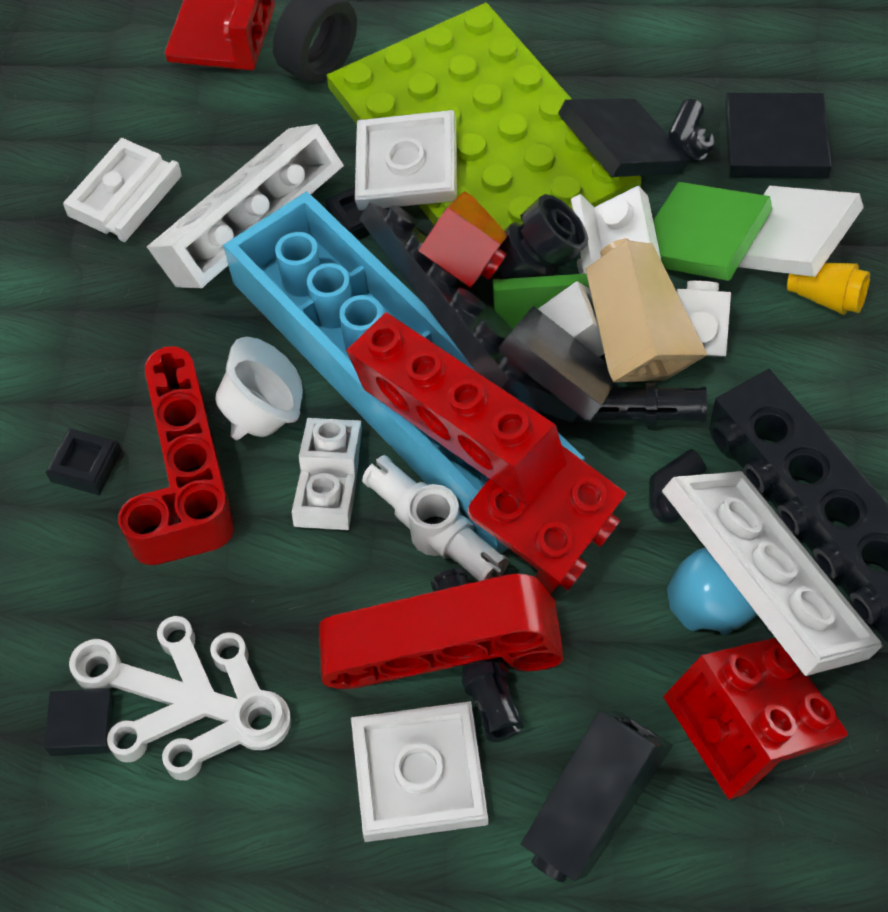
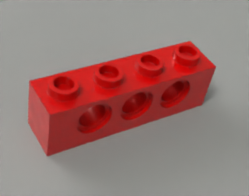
(458, 407)

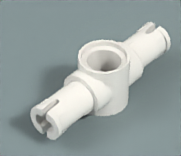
(450, 538)

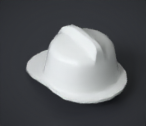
(258, 389)

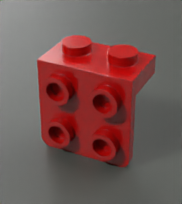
(556, 523)

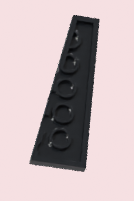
(458, 309)

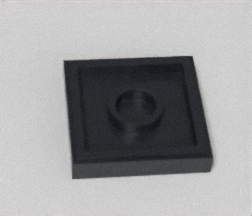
(777, 135)
(623, 137)
(559, 363)

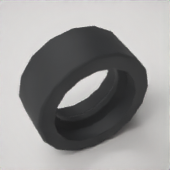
(331, 46)

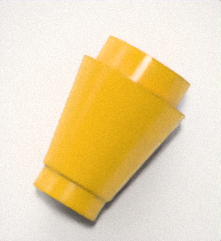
(836, 286)

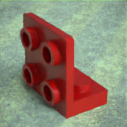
(220, 33)
(751, 712)

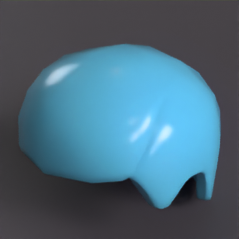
(706, 597)

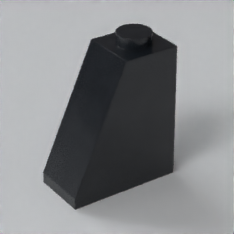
(594, 795)

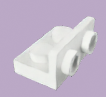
(615, 219)

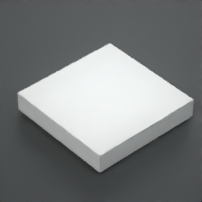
(406, 160)
(801, 230)
(418, 771)

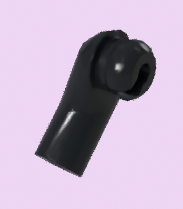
(687, 135)
(685, 465)

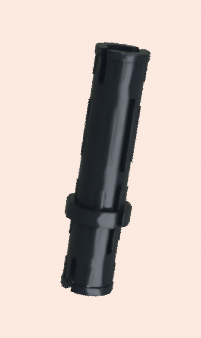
(652, 404)
(486, 679)

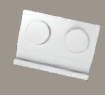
(122, 189)

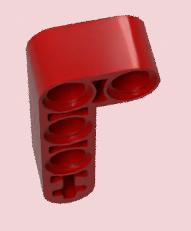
(182, 448)
(443, 630)

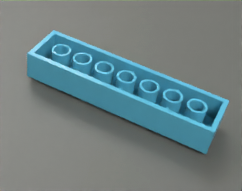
(322, 297)

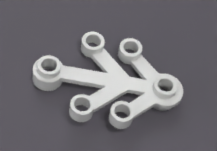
(186, 699)

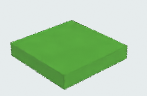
(708, 229)

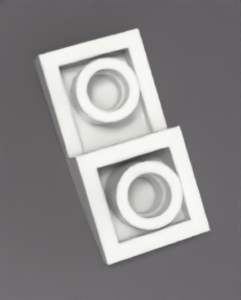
(327, 474)

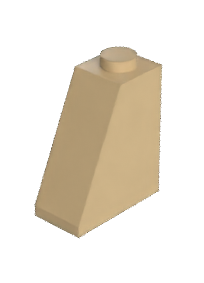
(640, 315)

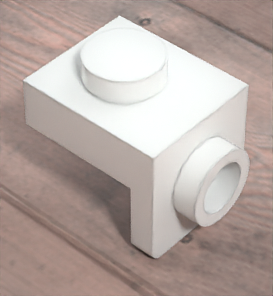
(708, 313)

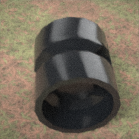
(543, 240)

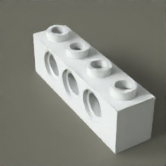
(289, 166)

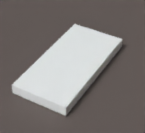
(773, 571)

